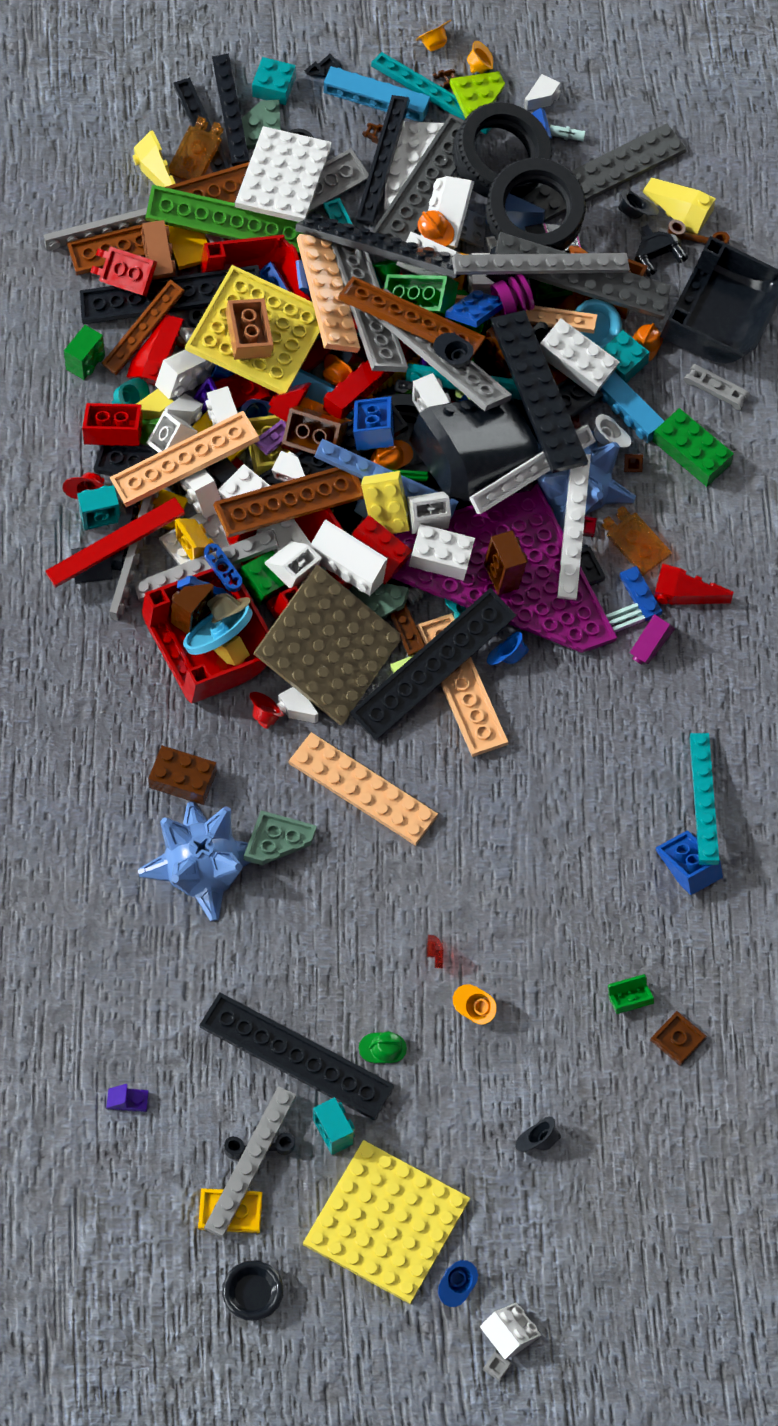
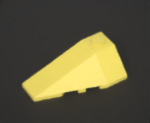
(151, 161)
(681, 203)

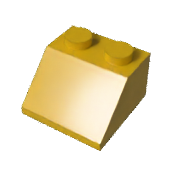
(191, 537)

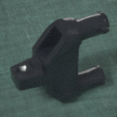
(655, 245)

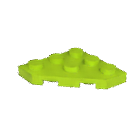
(477, 90)

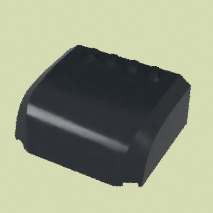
(723, 304)
(473, 446)

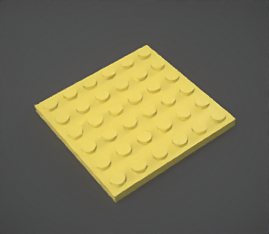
(291, 326)
(386, 1221)

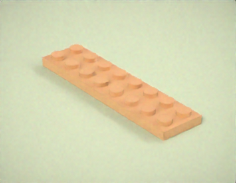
(325, 286)
(184, 458)
(468, 698)
(363, 788)

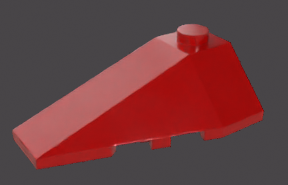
(157, 347)
(678, 588)

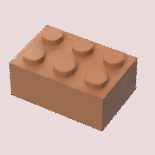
(156, 247)
(249, 328)

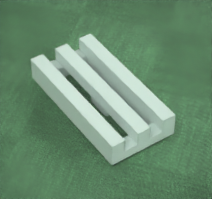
(637, 612)

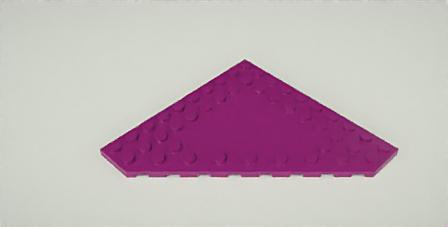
(571, 623)

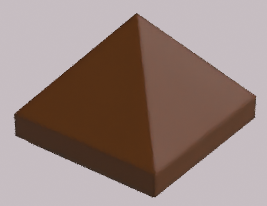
(633, 462)

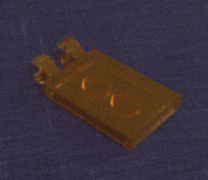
(196, 150)
(636, 541)

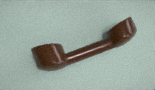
(678, 228)

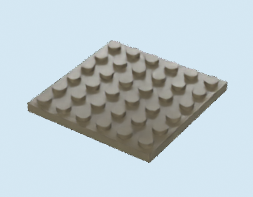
(328, 645)

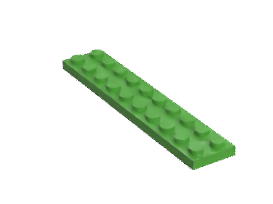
(215, 216)

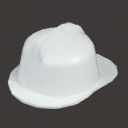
(609, 431)

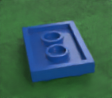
(475, 308)

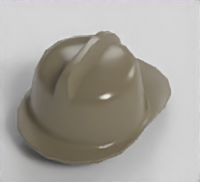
(226, 605)

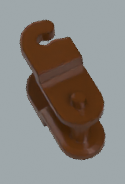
(445, 74)
(376, 128)

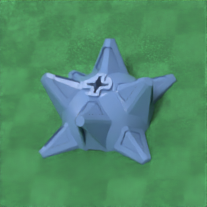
(601, 486)
(199, 857)

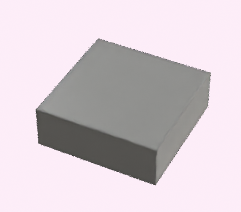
(497, 1366)

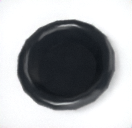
(252, 1290)

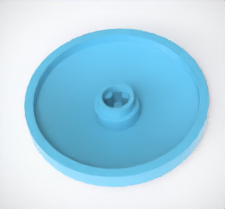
(209, 636)

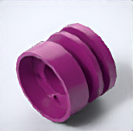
(514, 294)

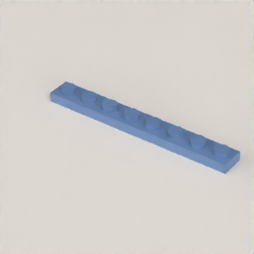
(363, 467)

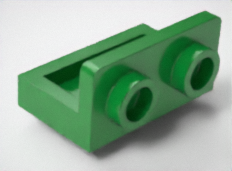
(630, 994)

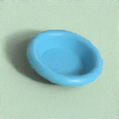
(607, 324)

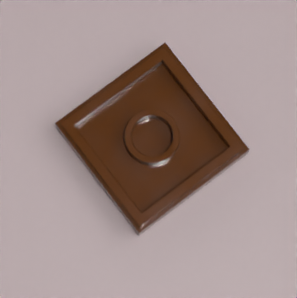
(678, 1038)

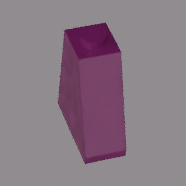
(651, 640)

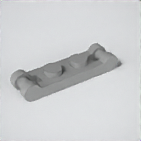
(717, 386)

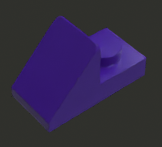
(201, 395)
(127, 1099)

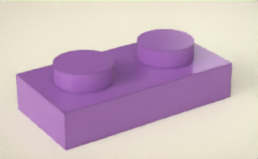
(271, 438)

